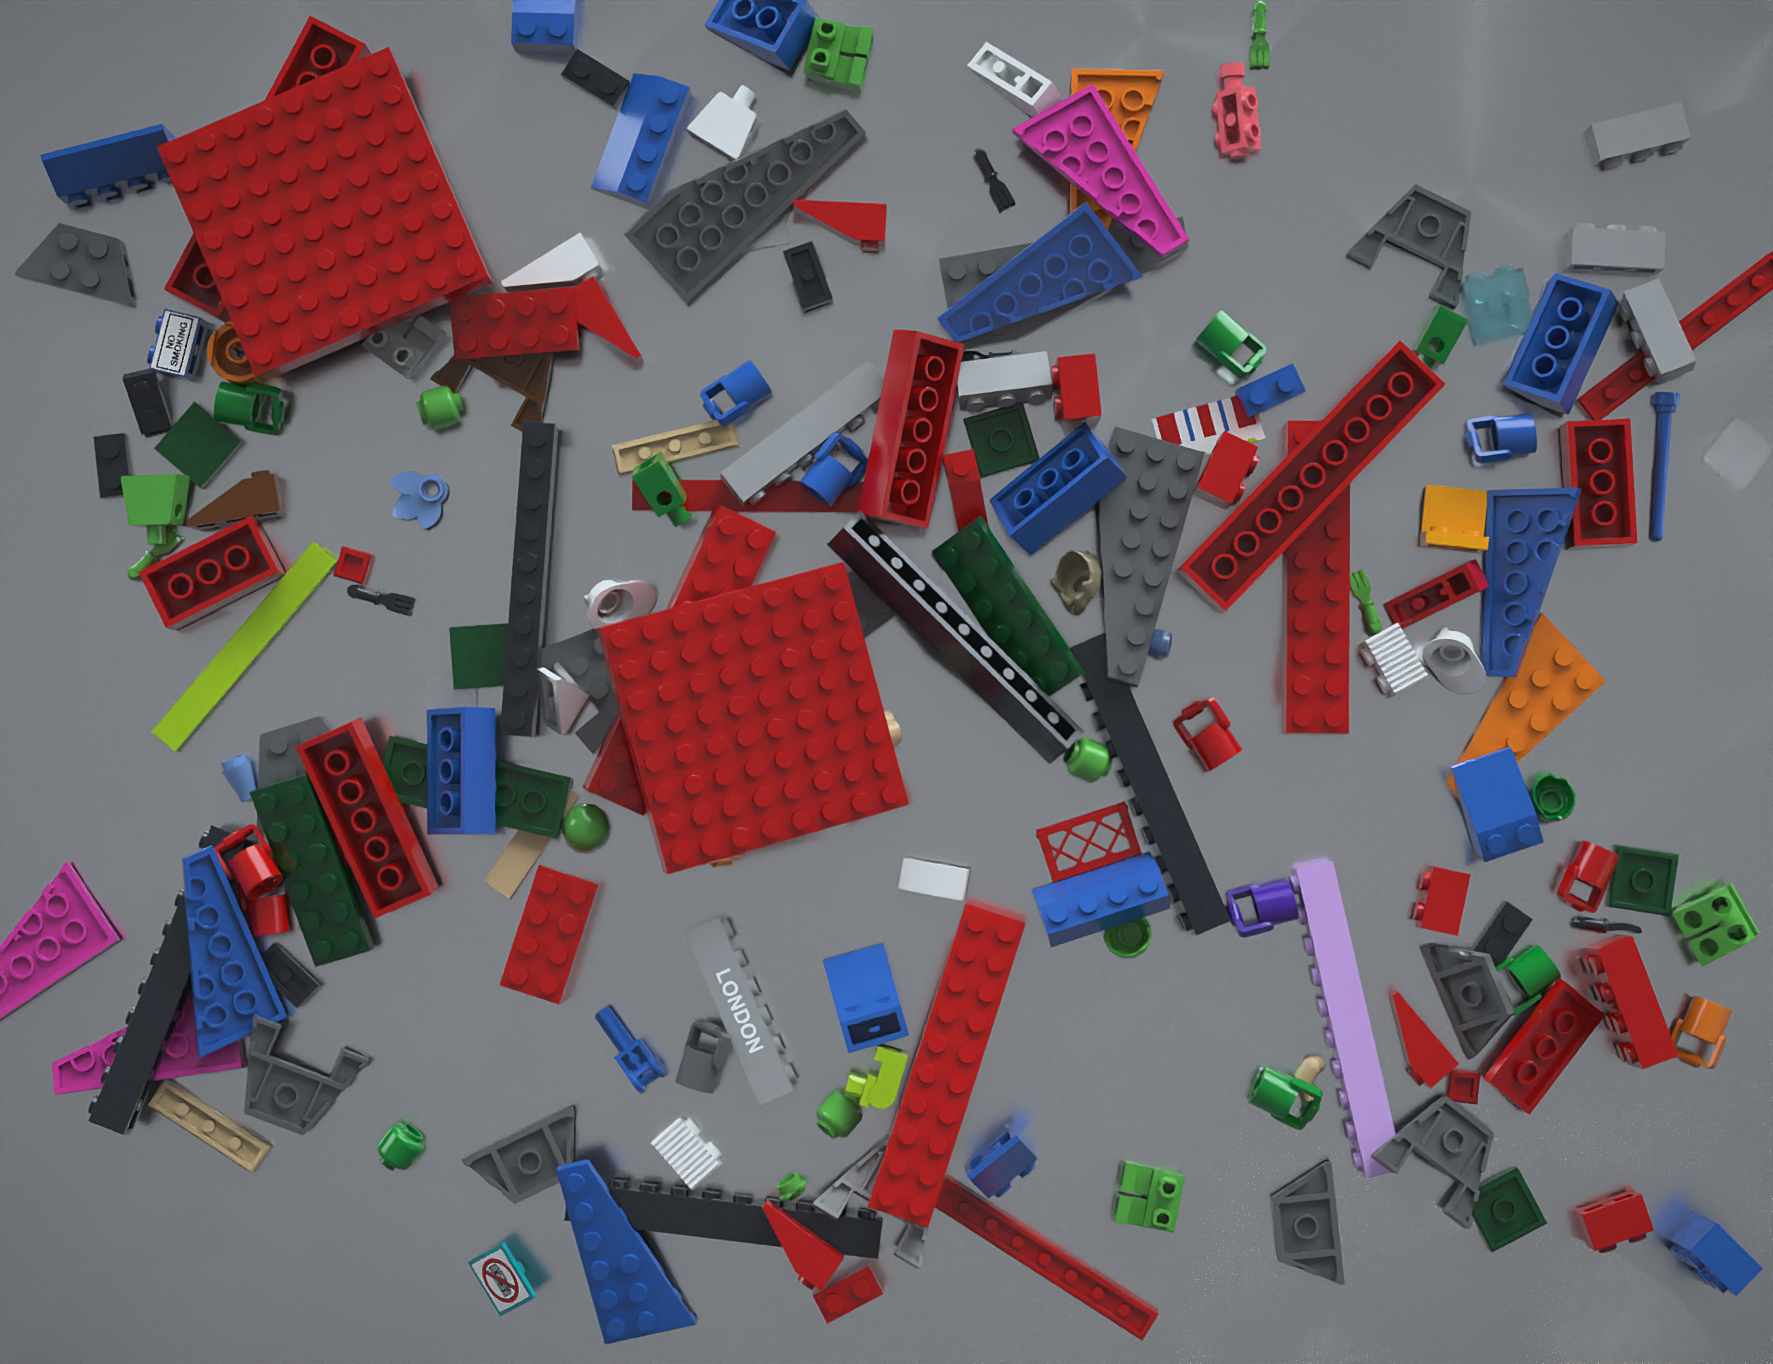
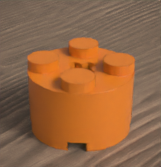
(222, 356)

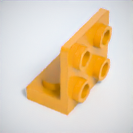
(1454, 519)

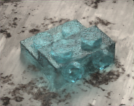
(1496, 304)

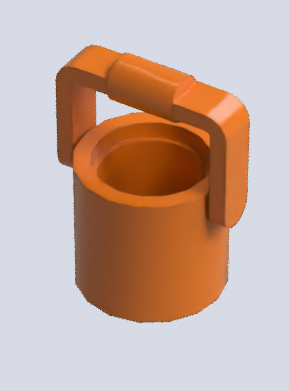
(1705, 1022)

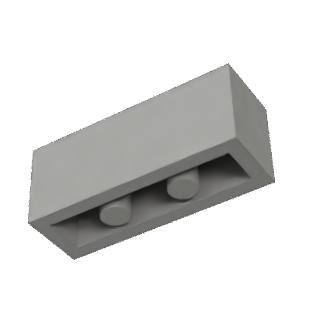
(1638, 135)
(1615, 249)
(1657, 331)
(1004, 381)

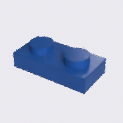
(1270, 390)

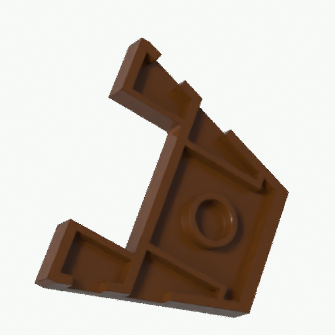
(523, 373)

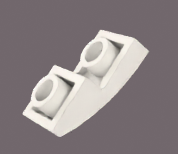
(933, 879)

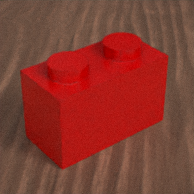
(1441, 900)
(1615, 1222)
(848, 1292)

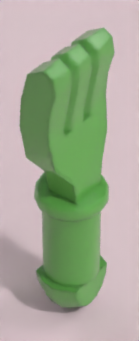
(1260, 48)
(172, 540)
(1361, 590)

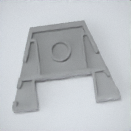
(861, 1181)

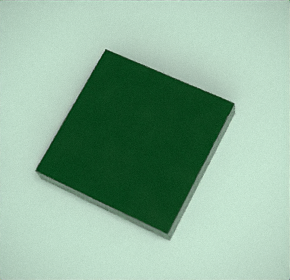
(1001, 440)
(198, 445)
(478, 655)
(1643, 881)
(1506, 1210)

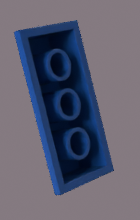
(642, 139)
(108, 165)
(1562, 342)
(1057, 488)
(461, 771)
(1101, 899)

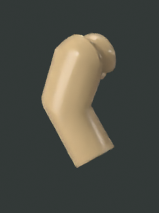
(1308, 1072)

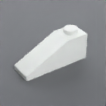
(1015, 80)
(561, 267)

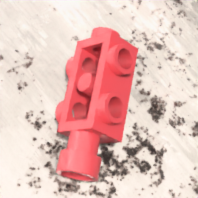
(1236, 114)

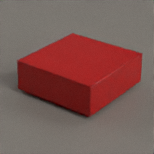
(353, 565)
(1463, 1086)

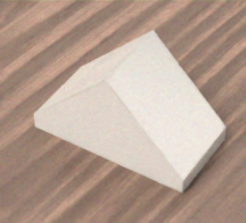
(559, 701)

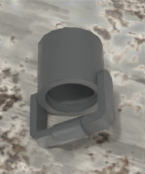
(699, 1065)

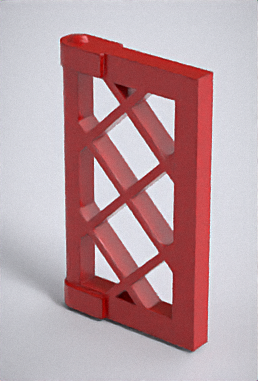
(1109, 857)

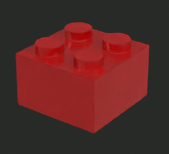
(1077, 390)
(1225, 470)

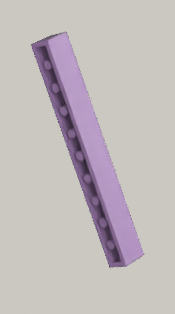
(1345, 1013)

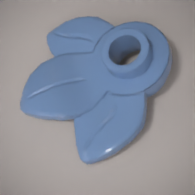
(415, 498)

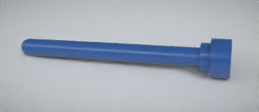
(1666, 405)

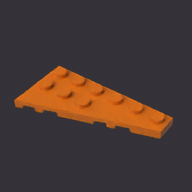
(1129, 99)
(1529, 707)

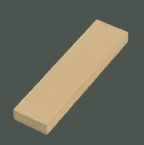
(676, 445)
(520, 857)
(209, 1125)

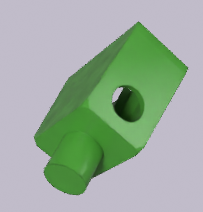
(155, 503)

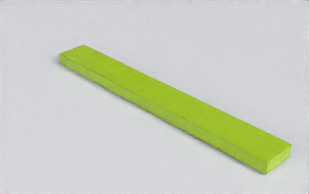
(244, 647)

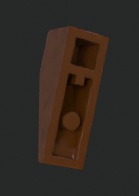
(252, 497)

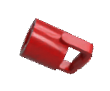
(1214, 743)
(252, 866)
(1592, 867)
(266, 914)

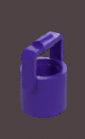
(1272, 906)

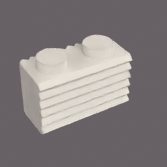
(1394, 660)
(687, 1151)

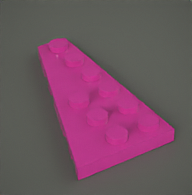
(1096, 157)
(52, 940)
(85, 1067)

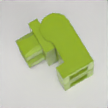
(882, 1085)

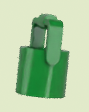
(1222, 339)
(242, 405)
(1531, 973)
(1277, 1093)

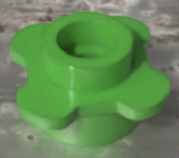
(791, 1186)

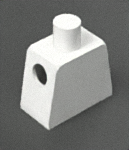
(726, 124)

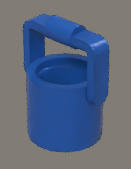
(744, 387)
(1509, 437)
(828, 476)

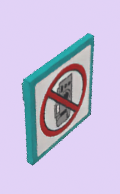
(502, 1279)

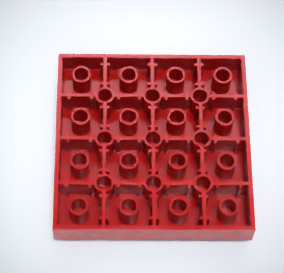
(324, 215)
(752, 717)

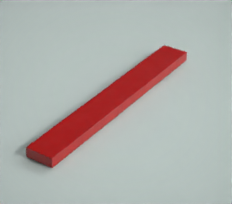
(1697, 327)
(786, 498)
(1045, 1259)

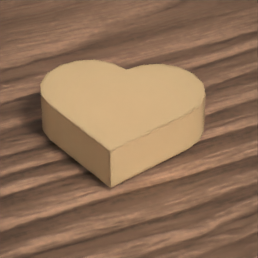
(894, 728)

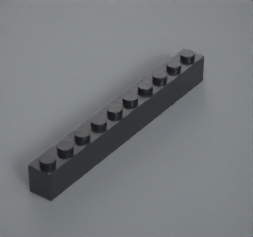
(529, 579)
(955, 637)
(1151, 790)
(153, 1018)
(739, 1218)

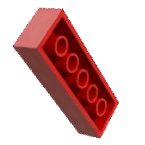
(911, 428)
(367, 817)

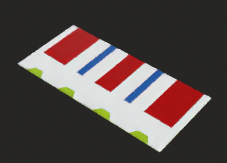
(1203, 425)

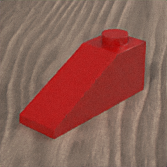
(853, 221)
(599, 318)
(964, 487)
(1437, 594)
(1421, 1049)
(807, 1252)

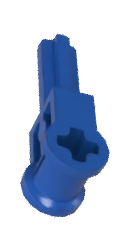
(633, 1056)

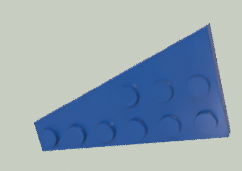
(1055, 270)
(1523, 548)
(224, 960)
(621, 1271)

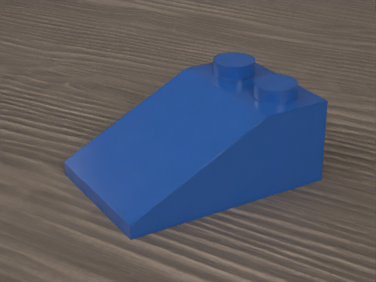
(544, 26)
(765, 27)
(1496, 805)
(1000, 1164)

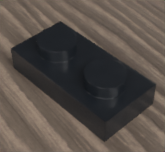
(595, 79)
(808, 275)
(147, 401)
(112, 463)
(1503, 933)
(288, 975)

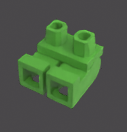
(838, 54)
(1731, 920)
(1163, 1200)

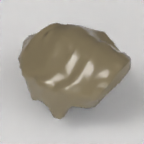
(1077, 579)

